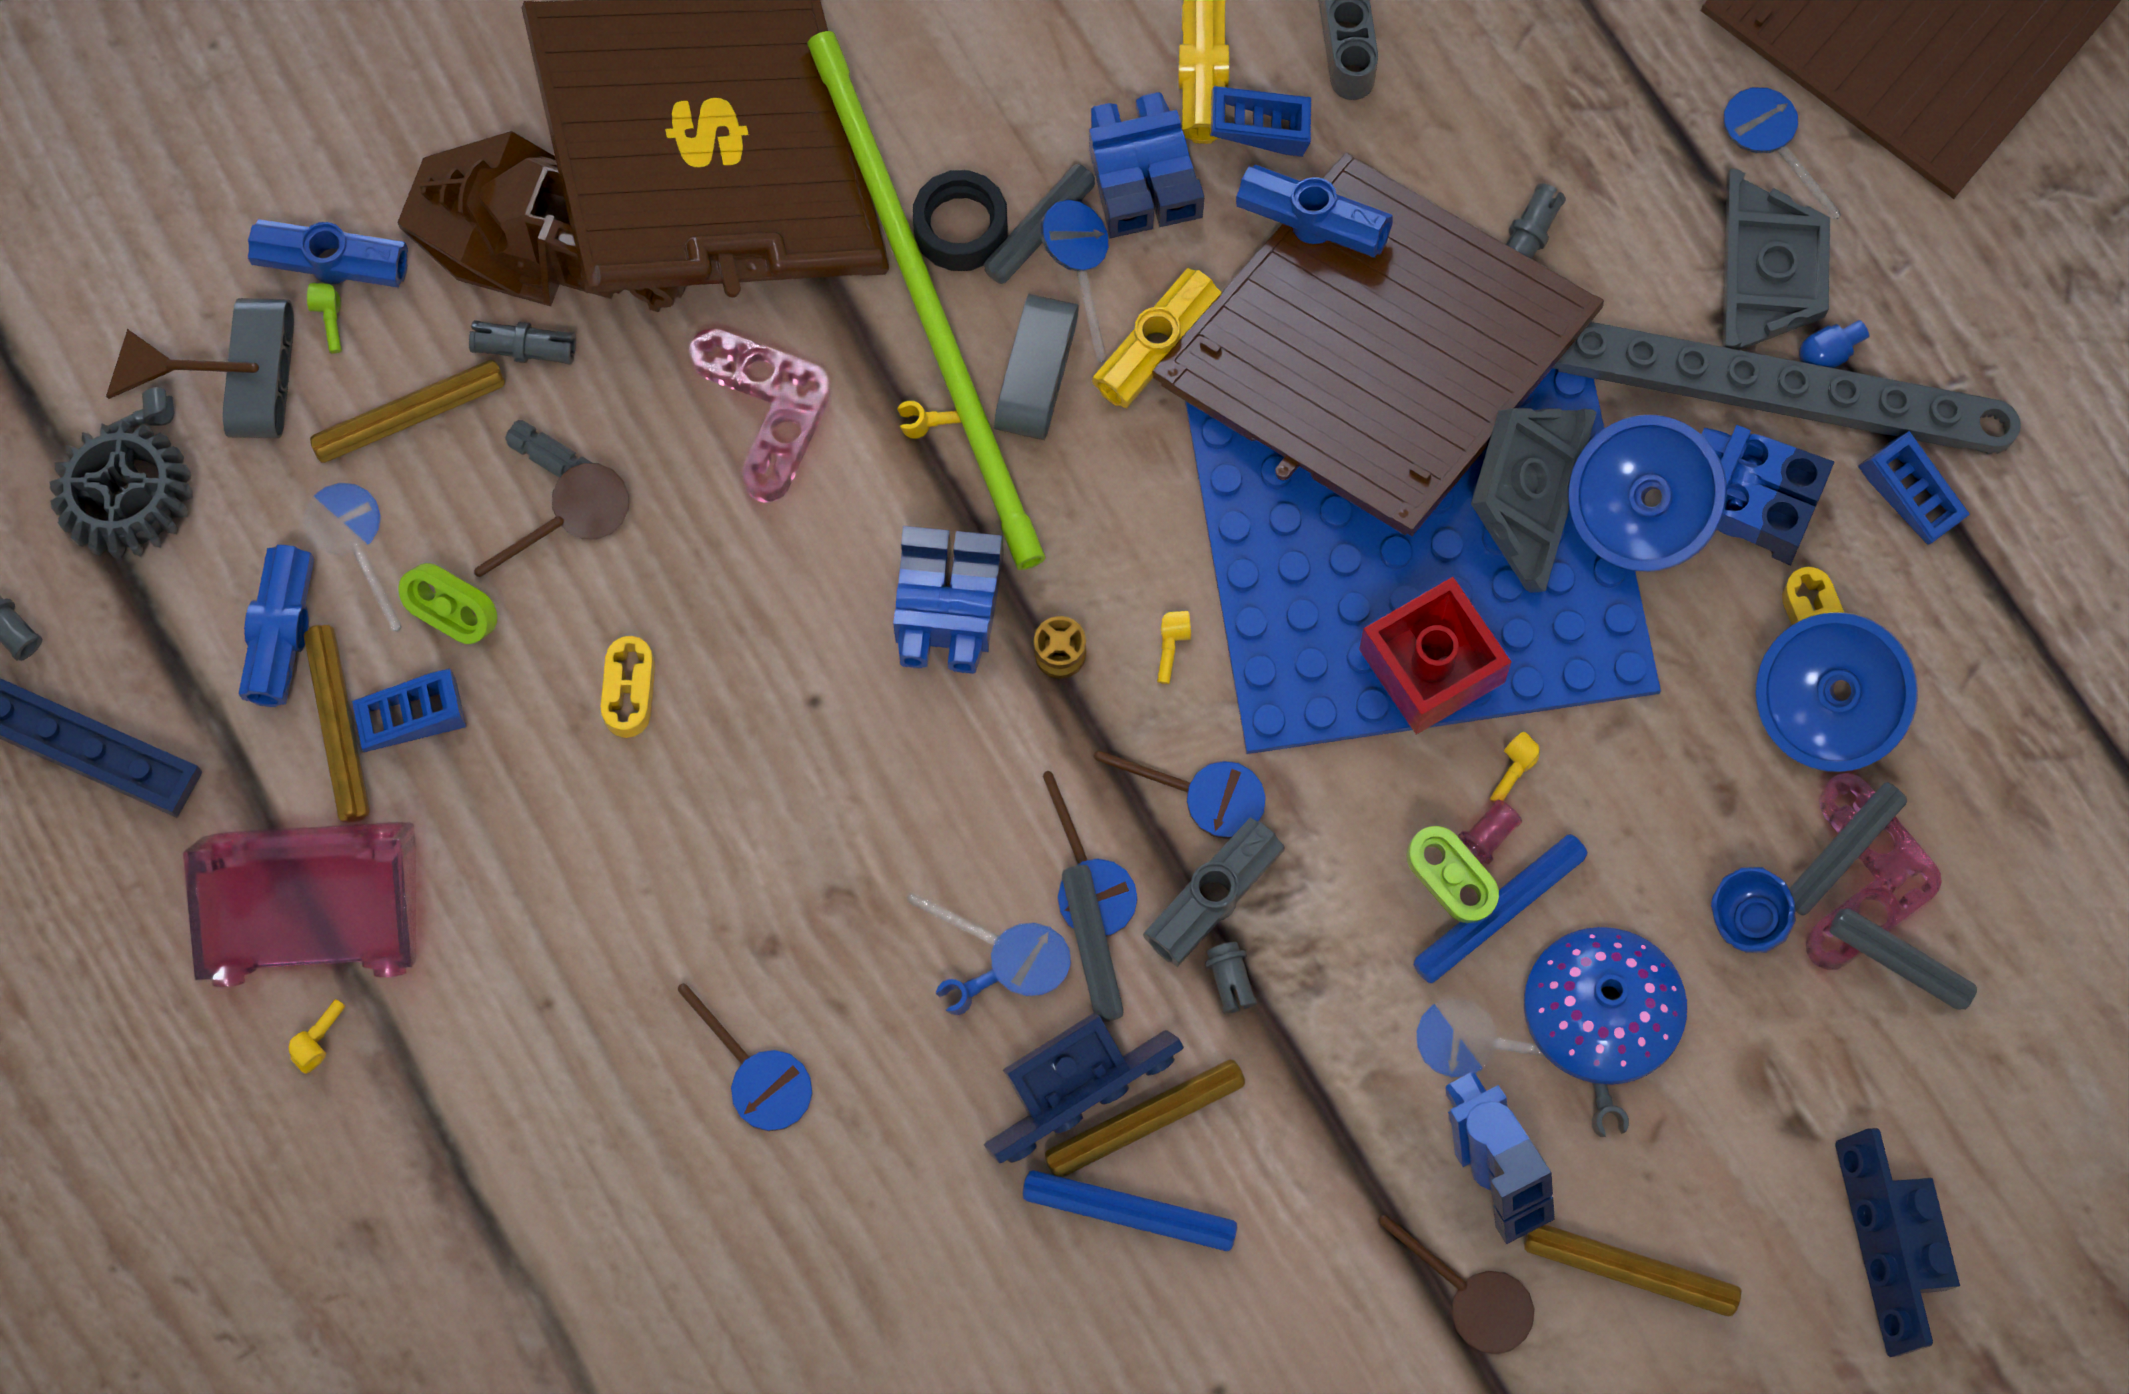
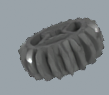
(105, 467)

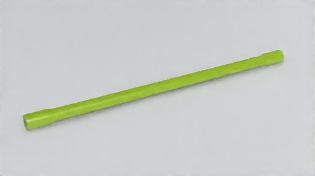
(1014, 521)

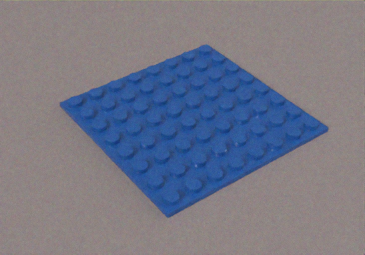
(1312, 570)

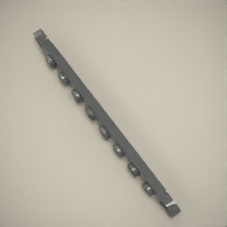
(1788, 387)

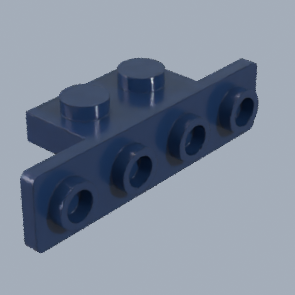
(1072, 1076)
(1899, 1240)

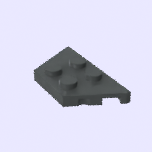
(1772, 264)
(1527, 485)

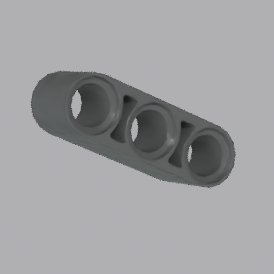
(1349, 46)
(1036, 367)
(257, 401)

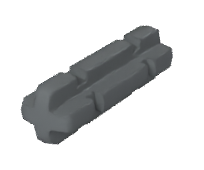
(542, 448)

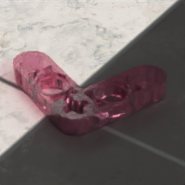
(785, 403)
(1886, 868)

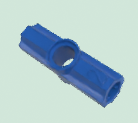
(1293, 205)
(299, 249)
(276, 626)

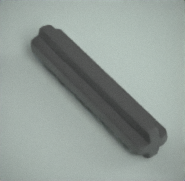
(1027, 234)
(1847, 847)
(1092, 943)
(1903, 959)

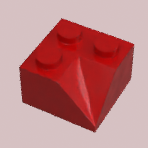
(1434, 655)

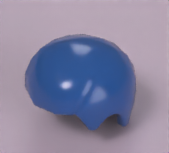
(1753, 910)

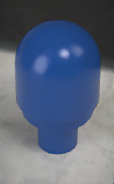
(1832, 344)

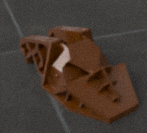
(479, 221)

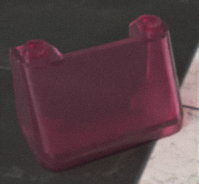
(302, 899)

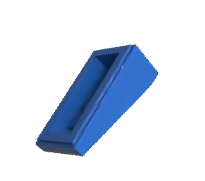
(1278, 106)
(1901, 498)
(431, 723)

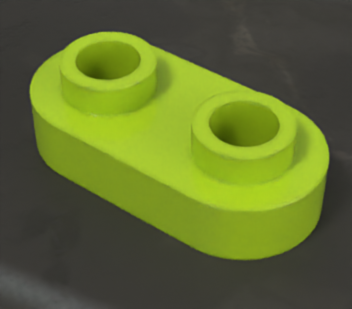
(450, 604)
(1457, 870)

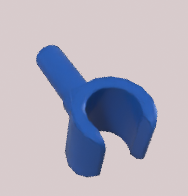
(968, 990)

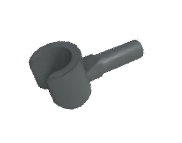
(156, 410)
(1605, 1105)

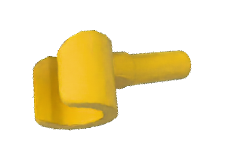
(925, 419)
(1174, 627)
(1525, 754)
(304, 1048)

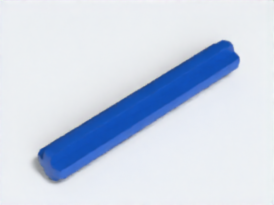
(1512, 900)
(1129, 1210)

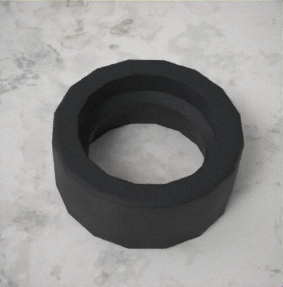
(959, 185)

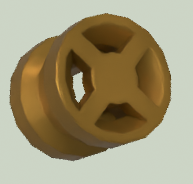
(1060, 636)

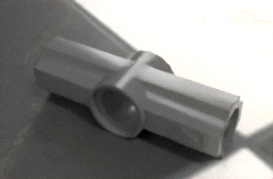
(1193, 916)

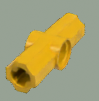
(1201, 65)
(1173, 315)

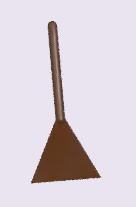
(142, 363)

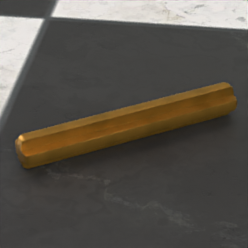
(407, 411)
(336, 723)
(1144, 1118)
(1634, 1269)

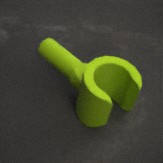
(325, 299)

